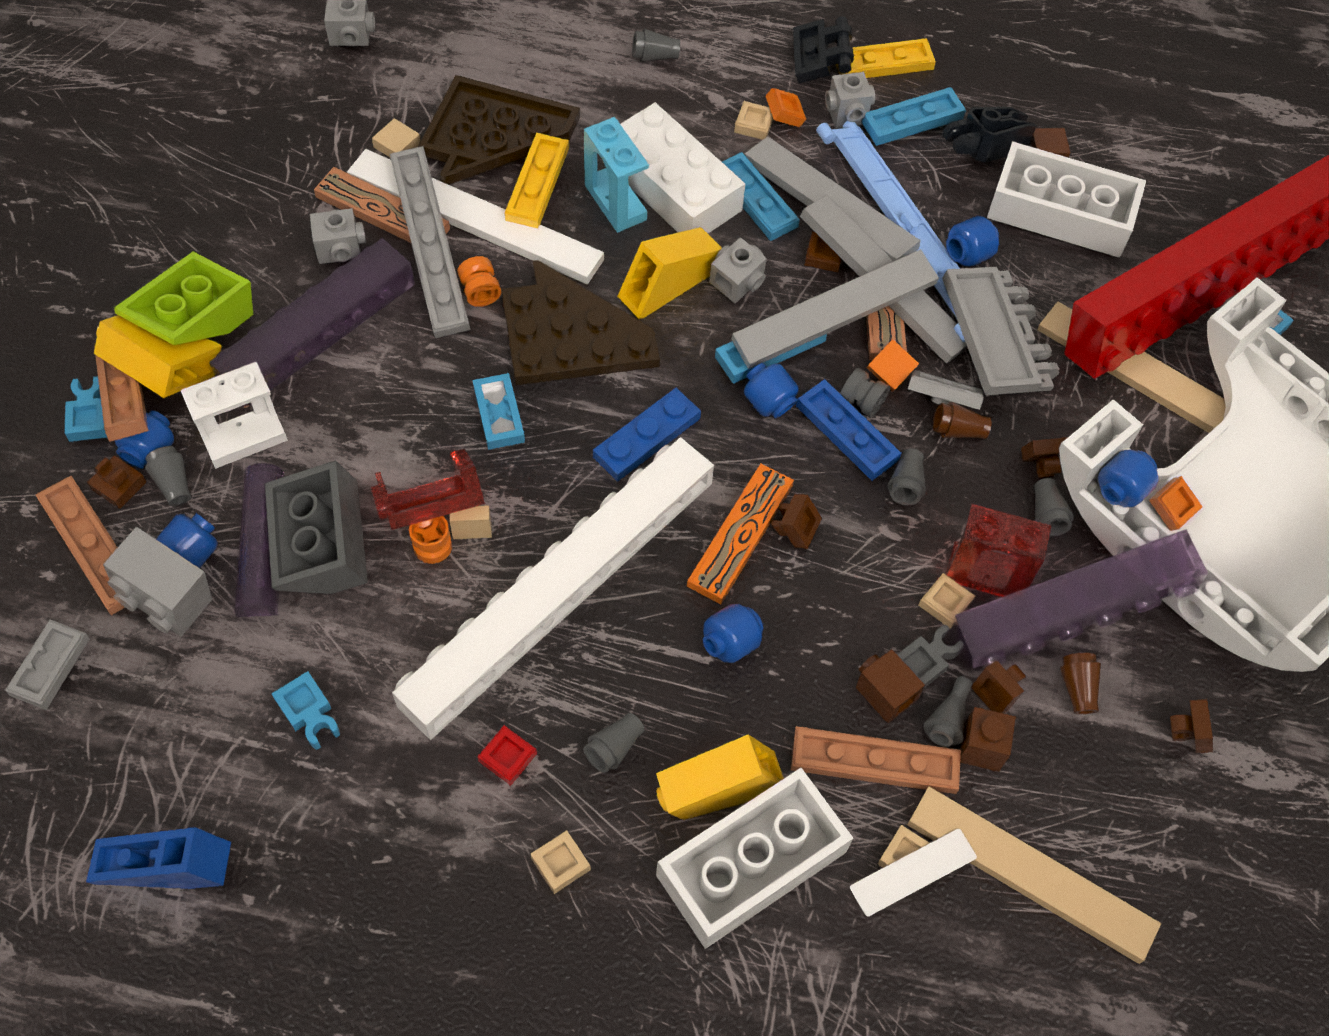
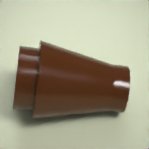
(959, 422)
(1082, 681)

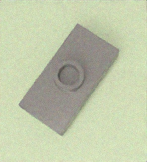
(945, 390)
(47, 664)

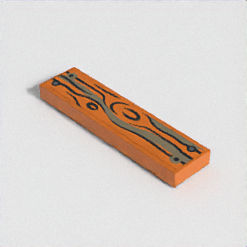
(740, 534)

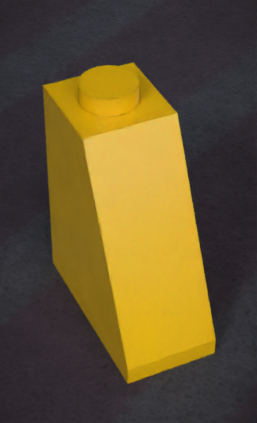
(667, 269)
(152, 360)
(718, 778)

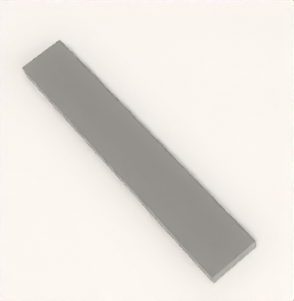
(810, 185)
(429, 242)
(863, 256)
(834, 309)

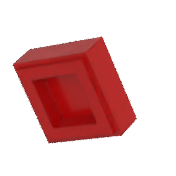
(507, 755)

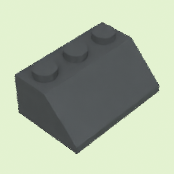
(315, 531)

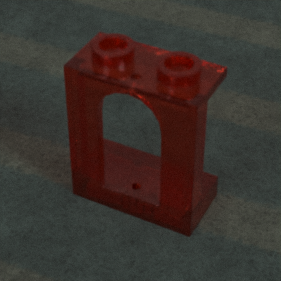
(464, 482)
(985, 531)

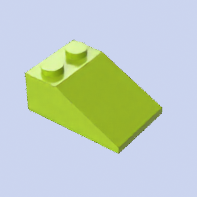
(190, 302)

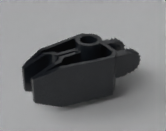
(989, 132)

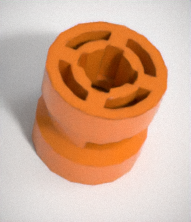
(480, 285)
(426, 532)

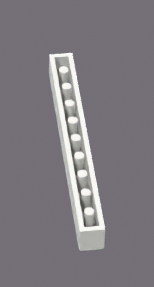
(551, 589)

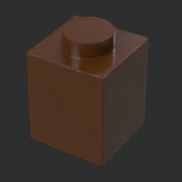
(889, 685)
(987, 739)

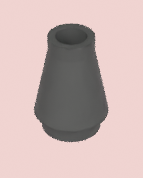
(654, 46)
(169, 474)
(908, 479)
(1052, 507)
(611, 744)

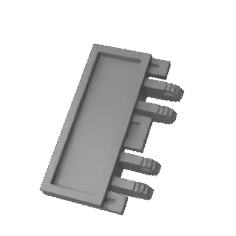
(999, 331)

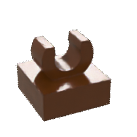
(1046, 454)
(116, 481)
(798, 521)
(999, 687)
(1194, 726)

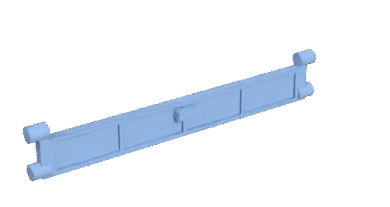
(890, 197)

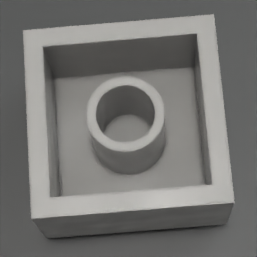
(157, 582)

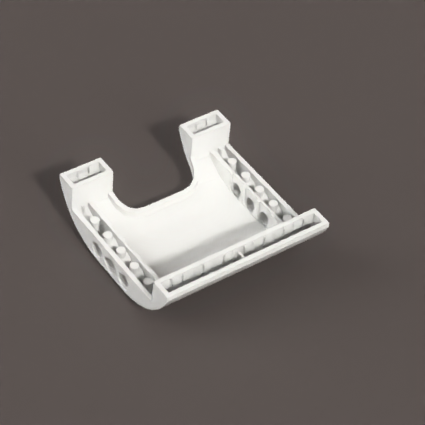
(1258, 486)

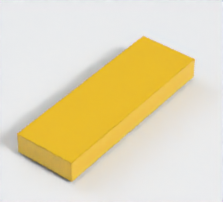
(892, 58)
(537, 180)

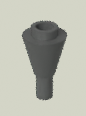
(947, 722)

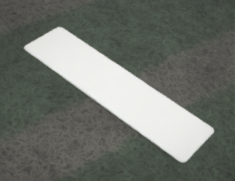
(913, 872)

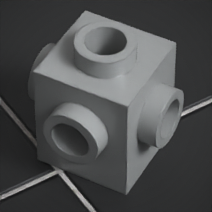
(348, 22)
(849, 98)
(336, 235)
(738, 269)

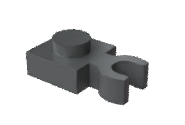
(928, 659)

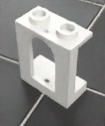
(240, 435)

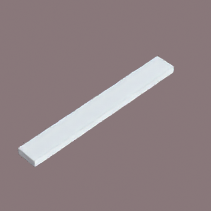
(489, 222)

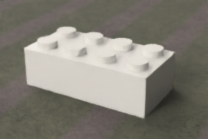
(683, 177)
(1067, 199)
(753, 857)

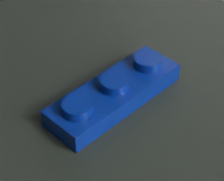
(848, 429)
(646, 434)

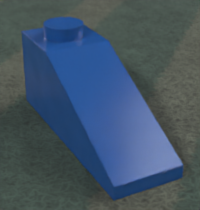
(161, 859)

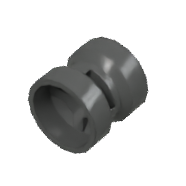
(867, 394)

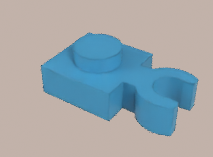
(85, 415)
(305, 705)

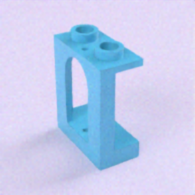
(611, 185)

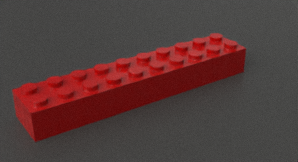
(1199, 272)

